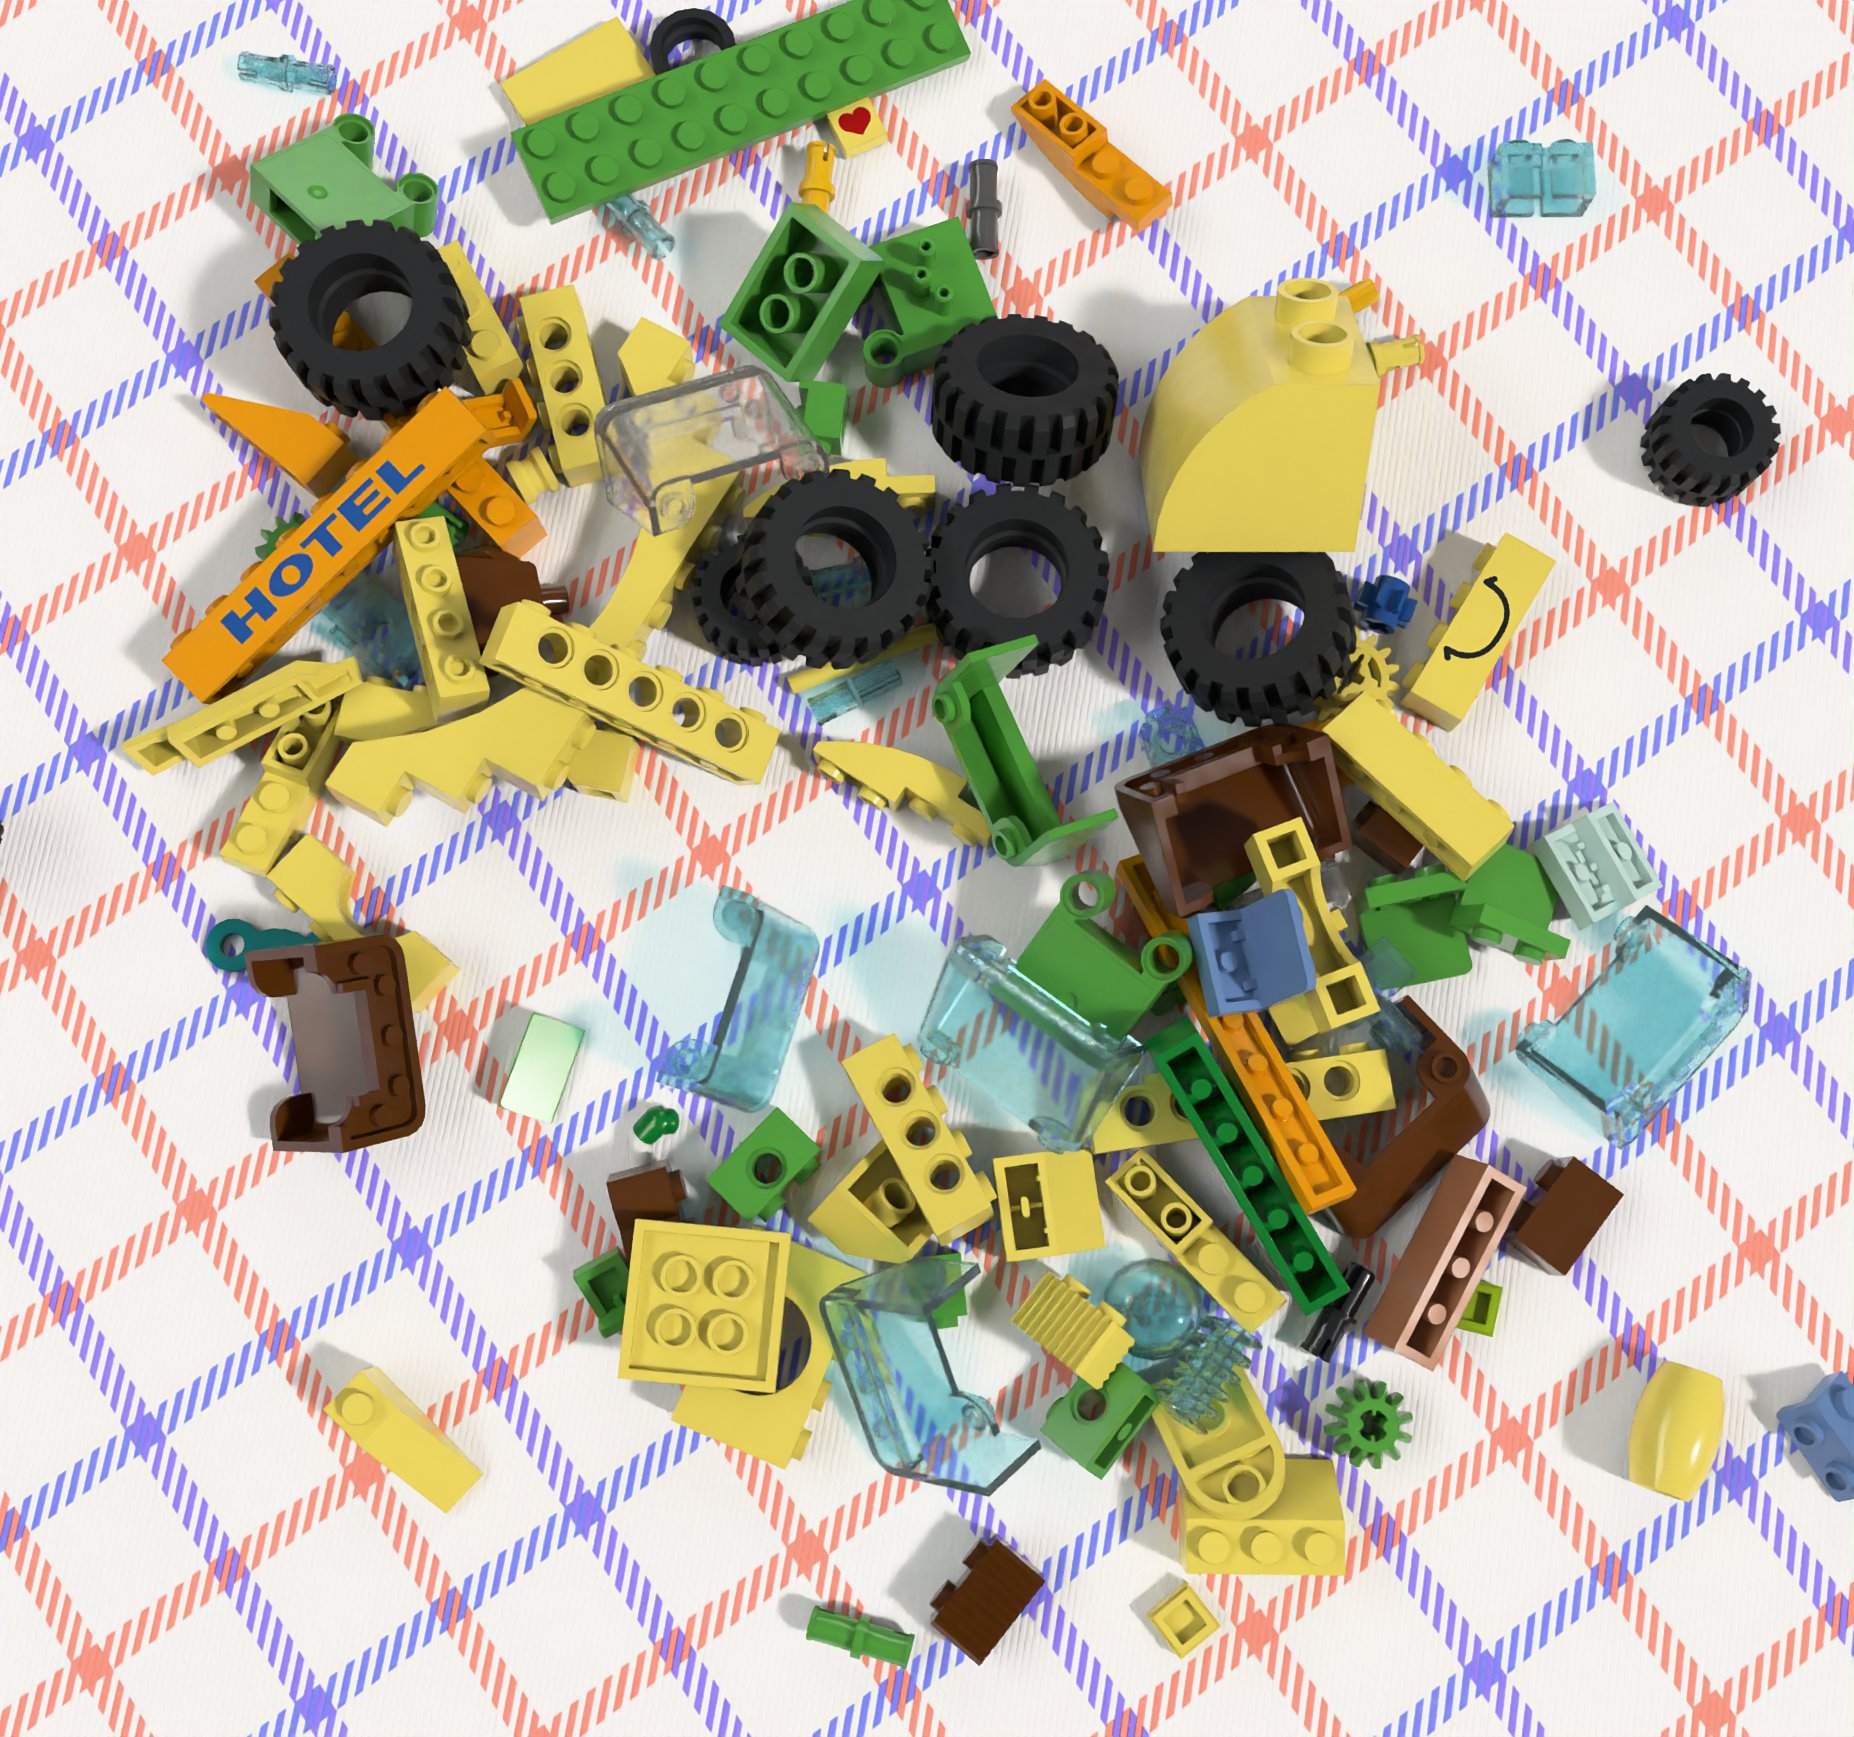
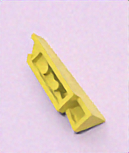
(244, 714)

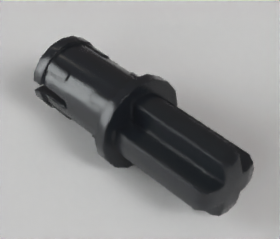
(1339, 1314)

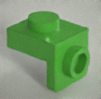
(605, 1288)

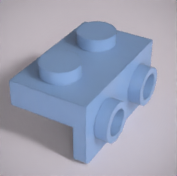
(1825, 1433)

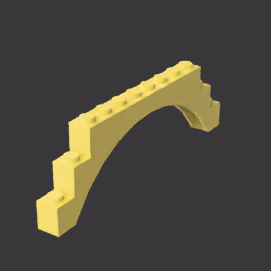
(530, 734)

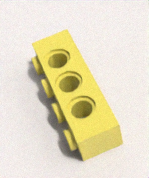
(553, 317)
(440, 618)
(947, 1211)

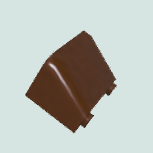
(1207, 804)
(349, 1043)

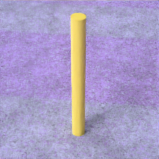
(909, 641)

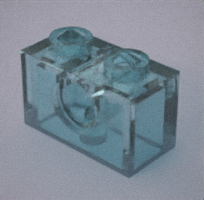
(357, 614)

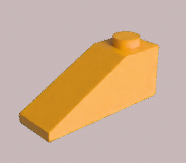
(290, 439)

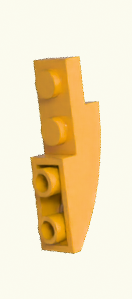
(1085, 157)

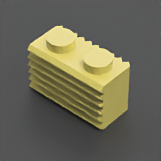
(1073, 1329)

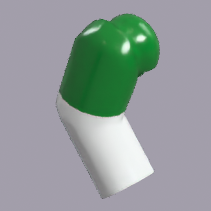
(647, 1131)

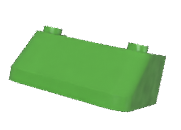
(999, 763)

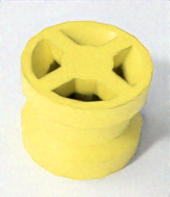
(533, 475)

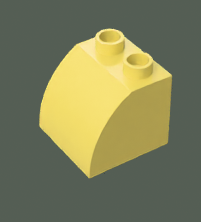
(1263, 429)

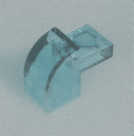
(1387, 974)

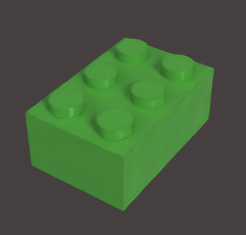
(801, 292)

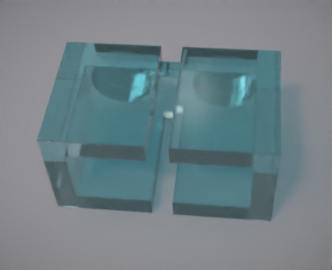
(1555, 174)

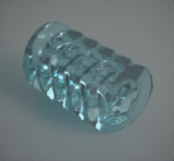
(1204, 1371)

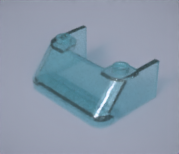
(904, 1382)

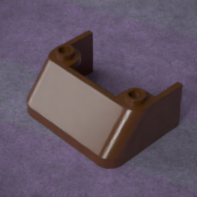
(1425, 1144)

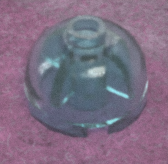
(1159, 1306)

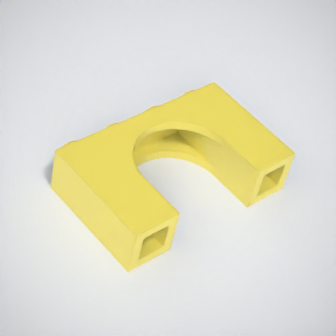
(774, 1423)

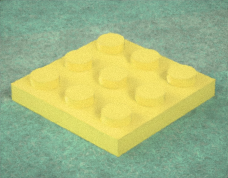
(704, 1305)

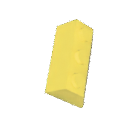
(1292, 1537)

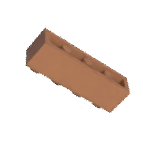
(1444, 1261)

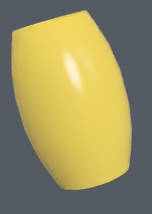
(1676, 1431)

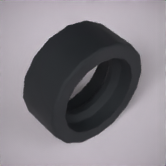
(683, 26)

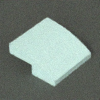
(1596, 865)

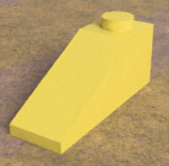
(403, 1438)

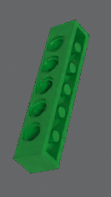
(1246, 1165)

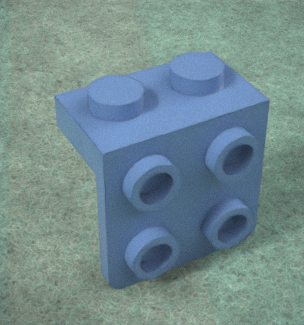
(1252, 955)

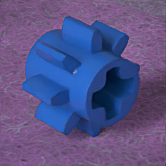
(1385, 604)

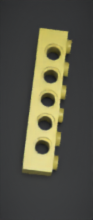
(515, 653)
(1366, 1092)

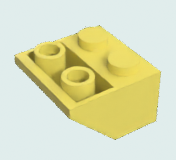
(1047, 1204)

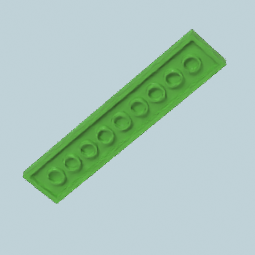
(734, 100)

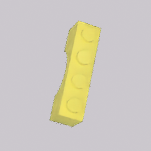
(1287, 860)
(321, 886)

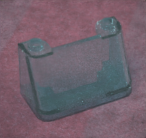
(760, 1010)
(1638, 1027)
(1024, 1045)

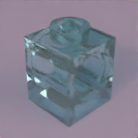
(1168, 721)

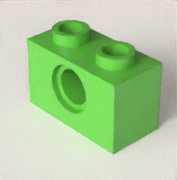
(736, 1175)
(1101, 1441)

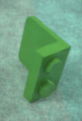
(1511, 907)
(1417, 921)

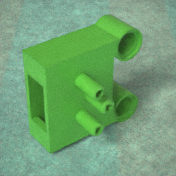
(331, 182)
(930, 294)
(1092, 968)

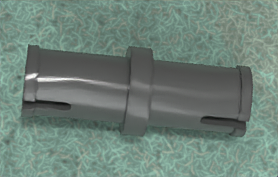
(984, 209)

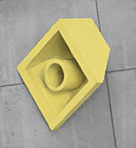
(874, 1212)

